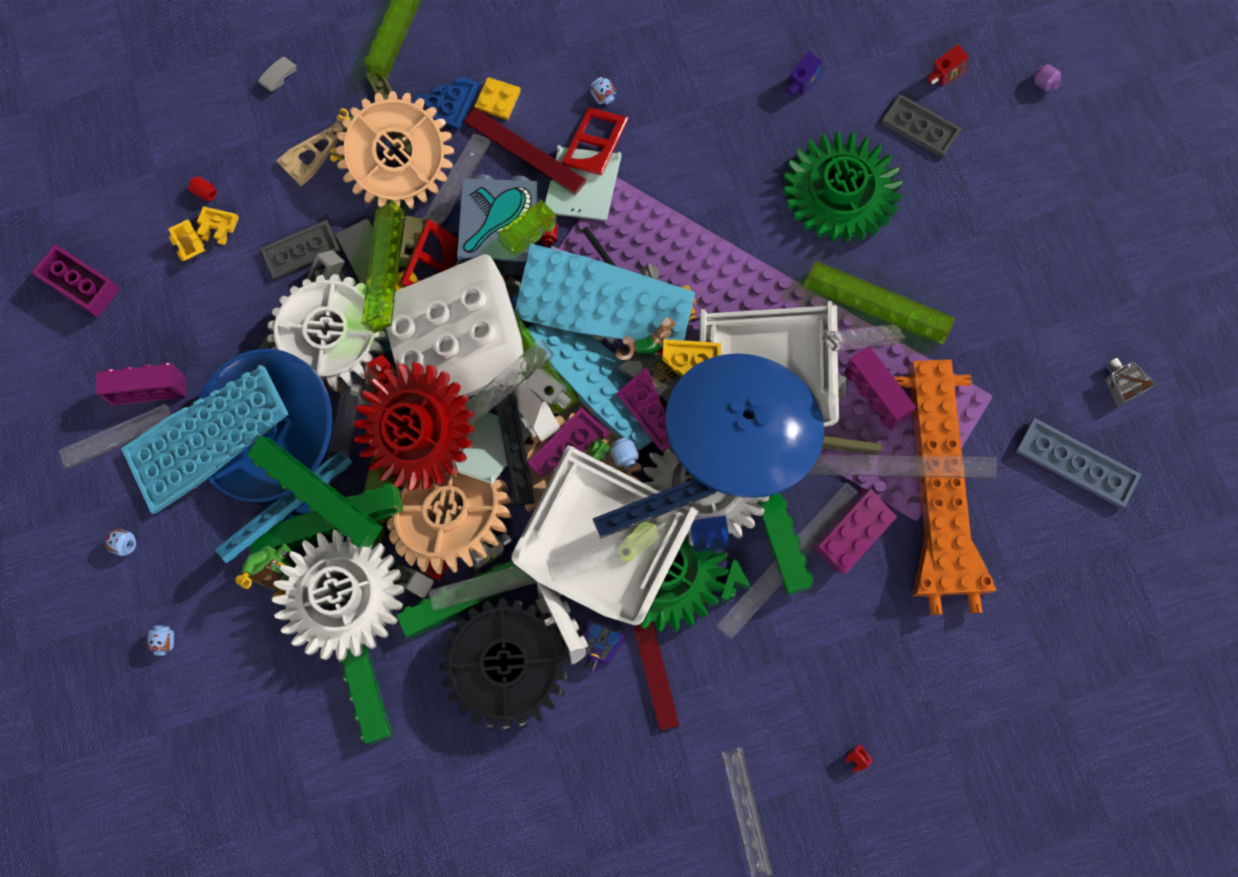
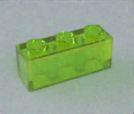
(527, 228)

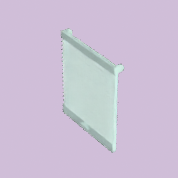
(594, 196)
(487, 453)

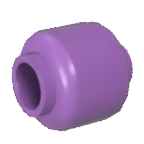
(1047, 77)

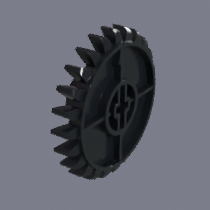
(474, 651)

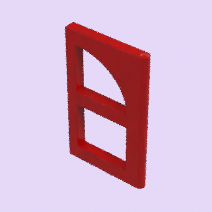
(597, 163)
(449, 245)

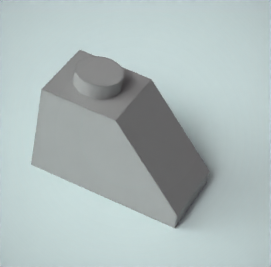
(326, 265)
(414, 581)

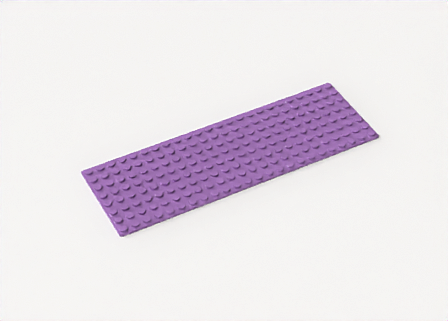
(732, 280)

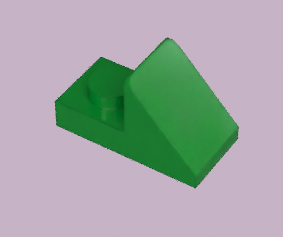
(735, 577)

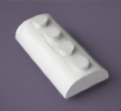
(552, 604)

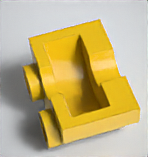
(186, 240)

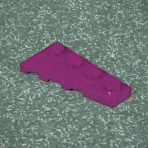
(646, 406)
(577, 433)

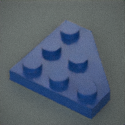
(451, 101)

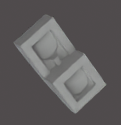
(275, 74)

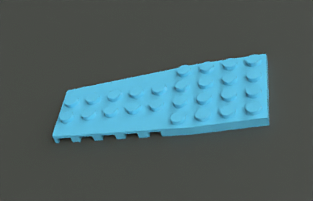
(597, 297)
(595, 377)
(202, 438)

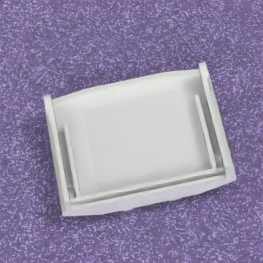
(457, 324)
(787, 338)
(564, 524)

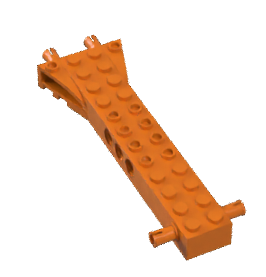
(948, 555)

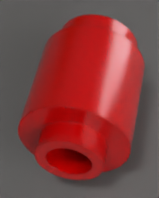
(202, 188)
(550, 237)

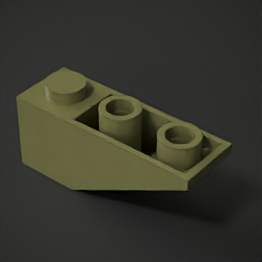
(411, 232)

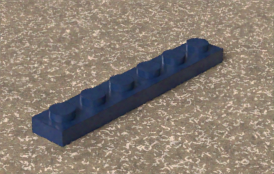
(650, 507)

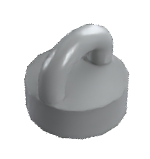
(650, 271)
(513, 286)

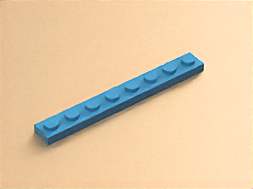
(277, 511)

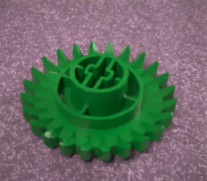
(842, 188)
(687, 588)

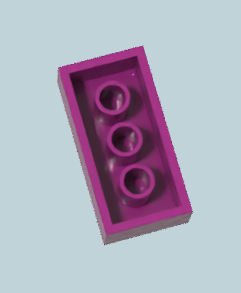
(76, 280)
(140, 384)
(879, 388)
(853, 531)

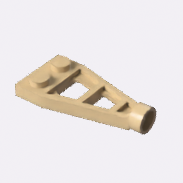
(296, 168)

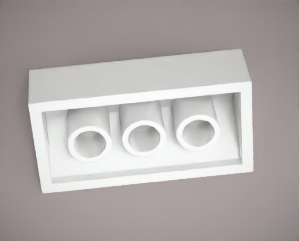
(535, 412)

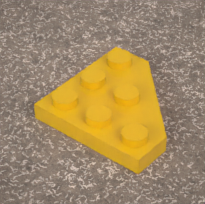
(684, 355)

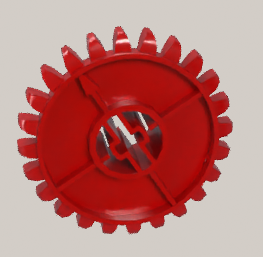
(435, 425)

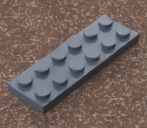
(1078, 463)

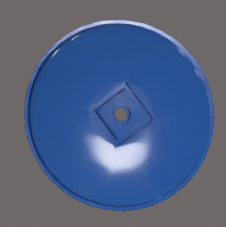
(301, 433)
(740, 453)

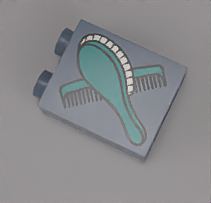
(487, 209)

